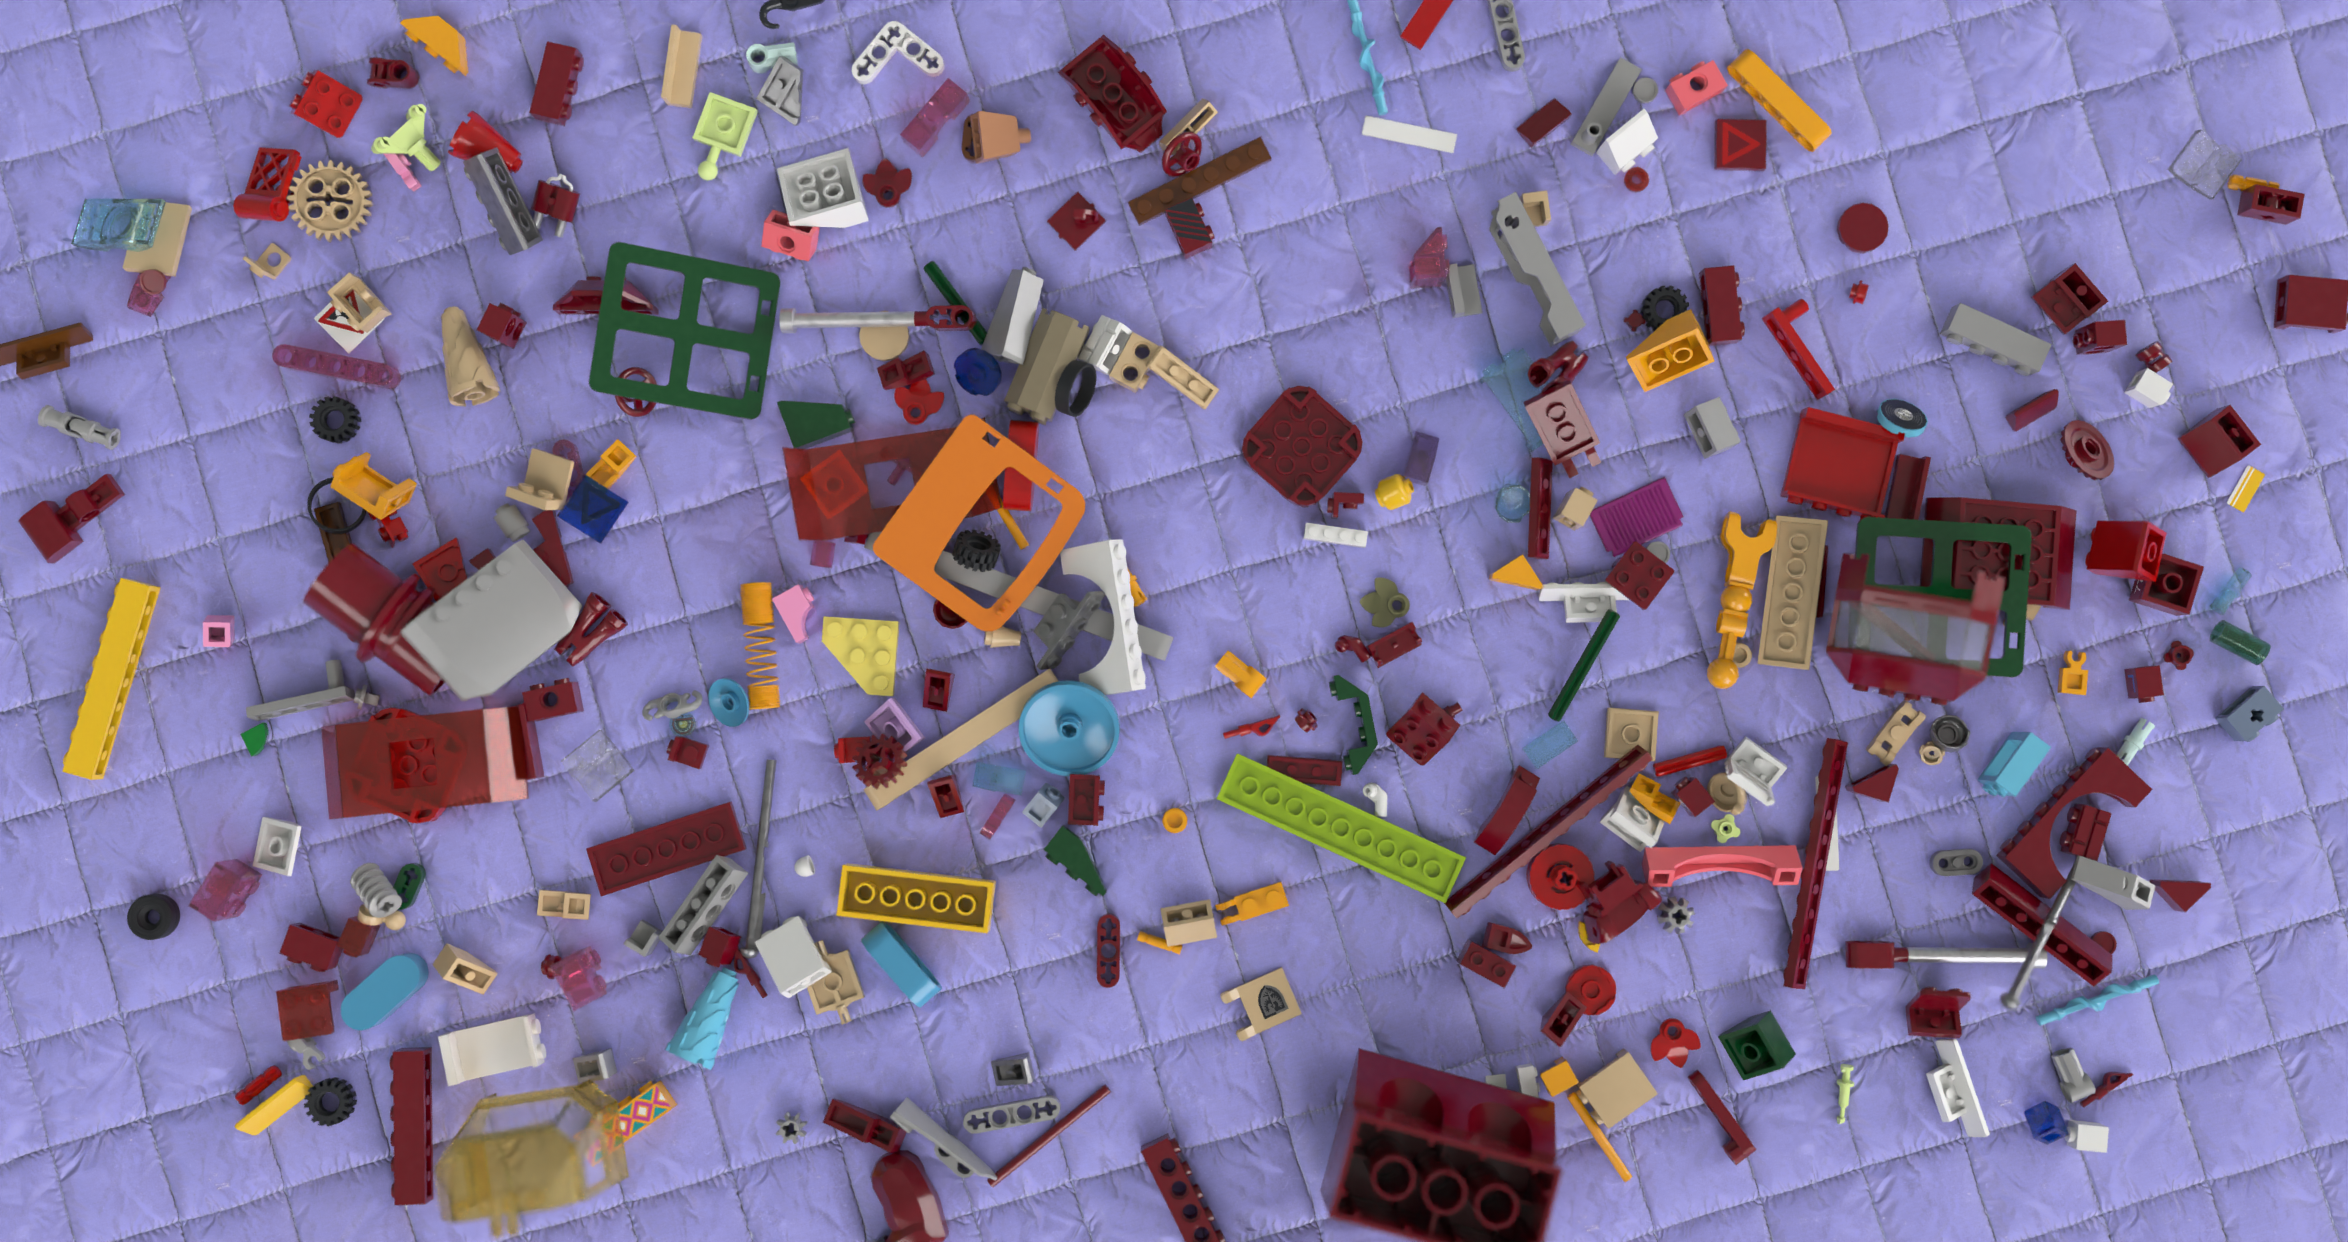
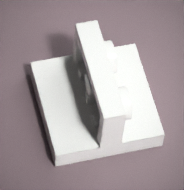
(1633, 821)

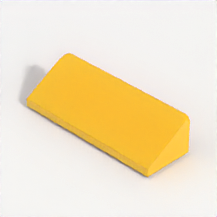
(275, 1106)

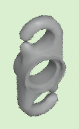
(681, 708)

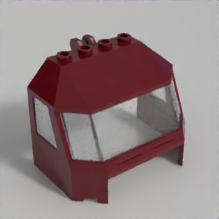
(1911, 639)

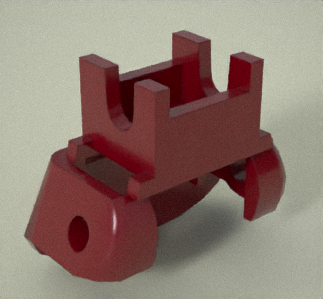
(1615, 903)

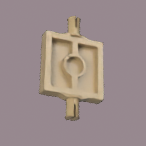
(838, 987)

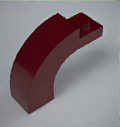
(1508, 812)

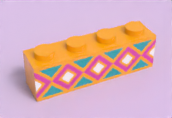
(644, 1109)

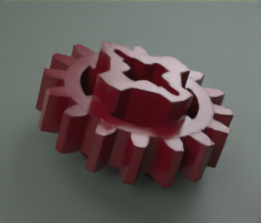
(879, 750)

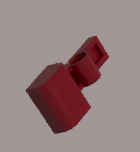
(56, 528)

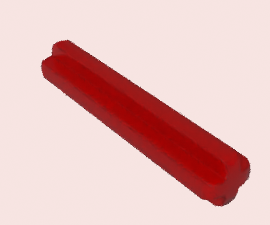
(1690, 761)

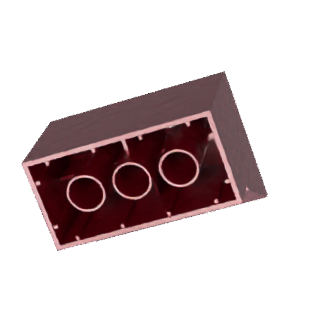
(1441, 1156)

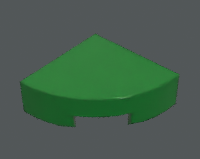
(255, 738)

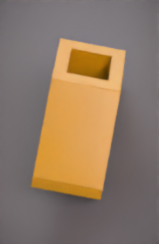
(440, 40)

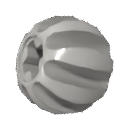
(1674, 907)

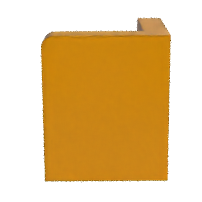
(1558, 1077)

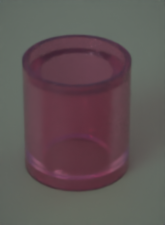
(822, 554)

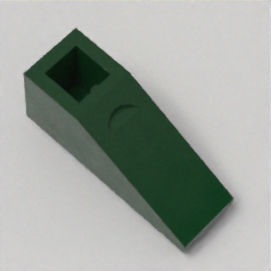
(1074, 855)

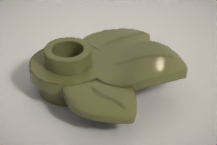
(1381, 602)

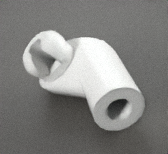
(1378, 796)

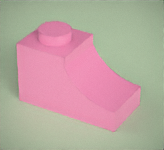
(793, 608)

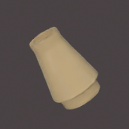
(1002, 637)

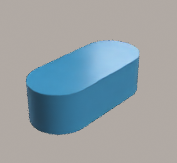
(901, 964)
(384, 991)

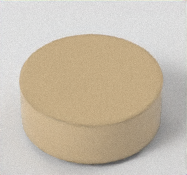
(1742, 655)

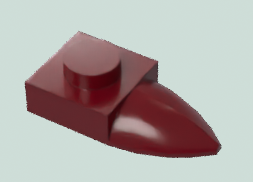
(1505, 939)

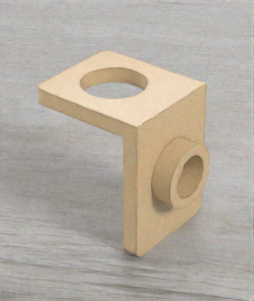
(261, 266)

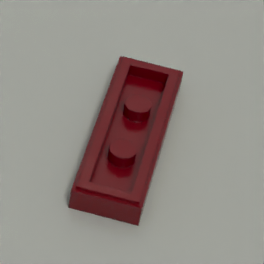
(1308, 769)

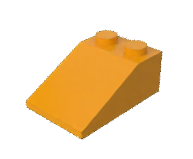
(1670, 352)

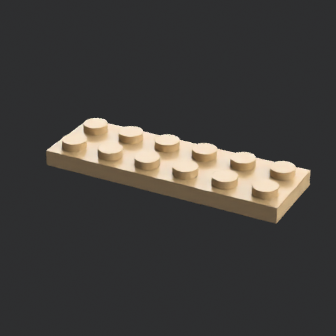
(1792, 593)

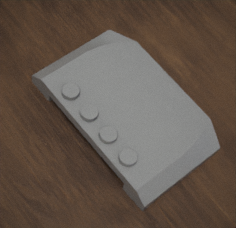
(494, 623)

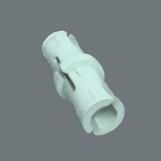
(2135, 740)

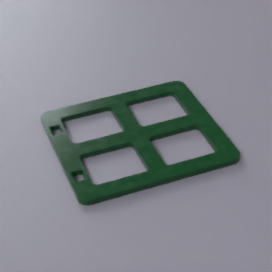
(683, 331)
(1943, 535)

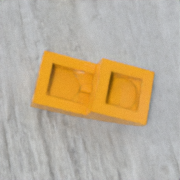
(612, 464)
(1647, 794)

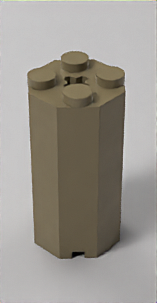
(1050, 349)

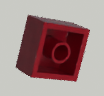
(2173, 589)

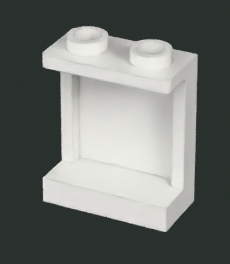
(792, 957)

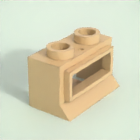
(343, 288)

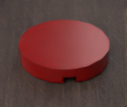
(1593, 988)

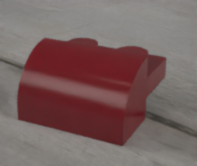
(2069, 298)

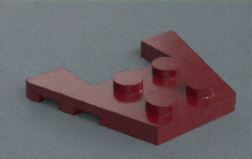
(550, 551)

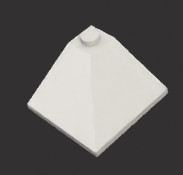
(823, 192)

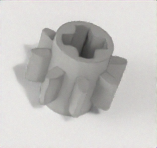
(784, 1129)

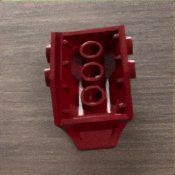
(1116, 94)

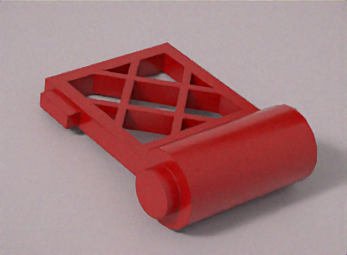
(265, 201)

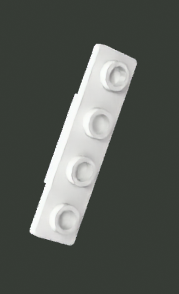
(1582, 600)
(1955, 1091)

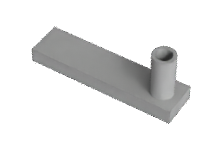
(1606, 106)
(335, 694)

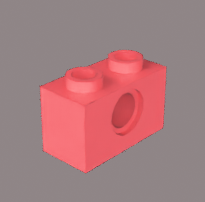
(1686, 98)
(790, 240)

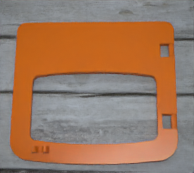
(943, 499)

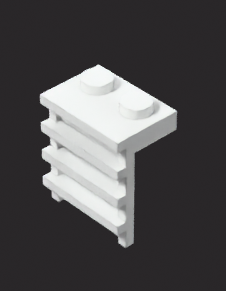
(1754, 770)

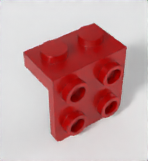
(326, 103)

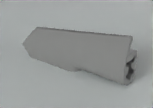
(911, 1117)

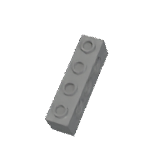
(703, 905)

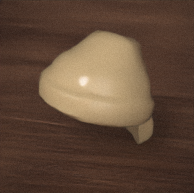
(1727, 794)

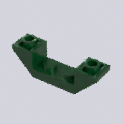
(1358, 756)

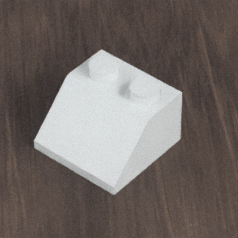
(1628, 143)

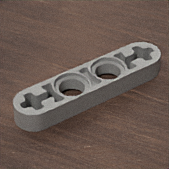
(1500, 24)
(1012, 1116)

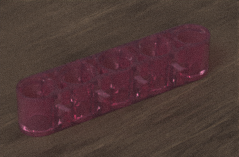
(325, 364)

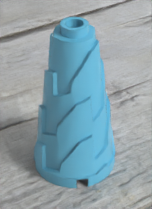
(705, 1023)

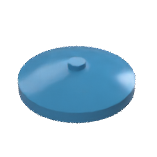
(1069, 728)

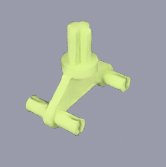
(409, 139)

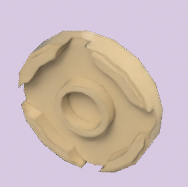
(884, 342)

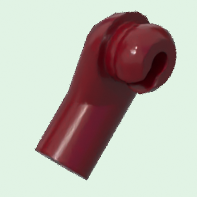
(1352, 644)

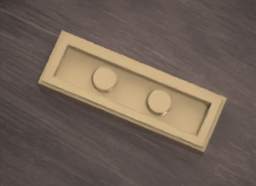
(1182, 377)

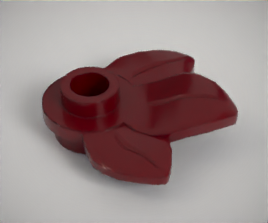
(887, 180)

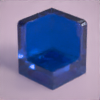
(2046, 1122)

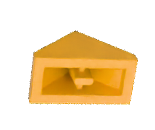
(1517, 573)

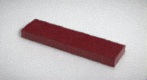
(1540, 508)

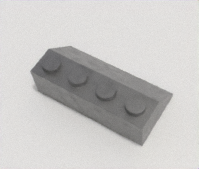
(502, 201)

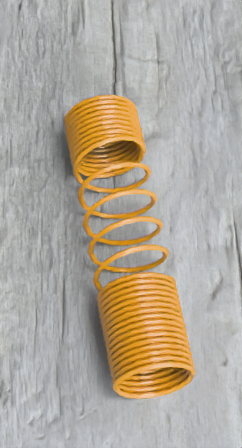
(758, 611)

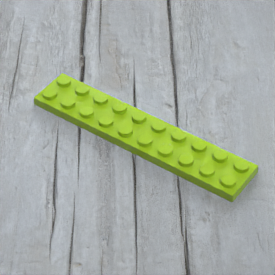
(1341, 828)

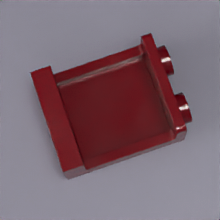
(2311, 303)

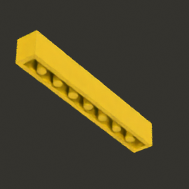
(110, 679)

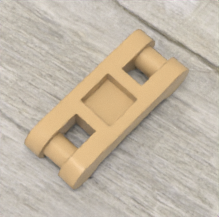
(1895, 732)

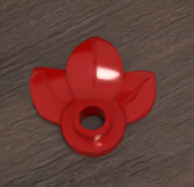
(918, 397)
(1674, 1046)

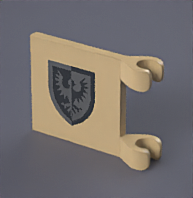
(1266, 1002)

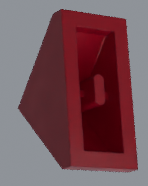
(937, 689)
(1877, 784)
(946, 796)
(2181, 894)
(1562, 1018)

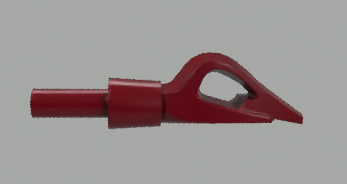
(751, 975)
(2106, 1087)

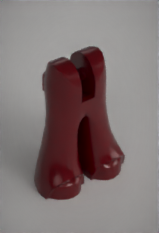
(1563, 358)
(592, 611)

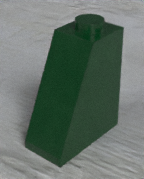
(814, 422)

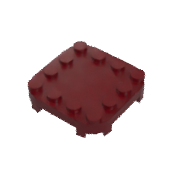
(1302, 446)

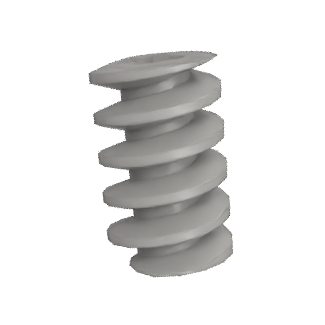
(375, 890)

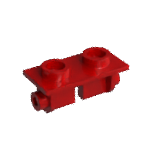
(391, 529)

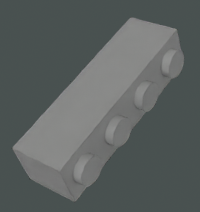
(1995, 339)

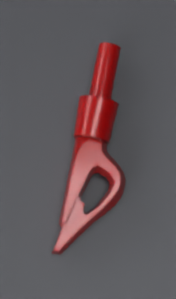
(1253, 727)

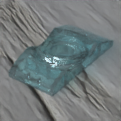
(118, 224)

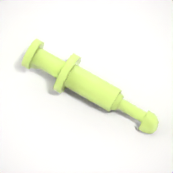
(1844, 1092)

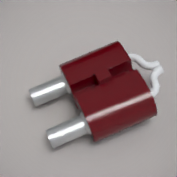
(556, 202)

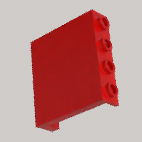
(1840, 464)

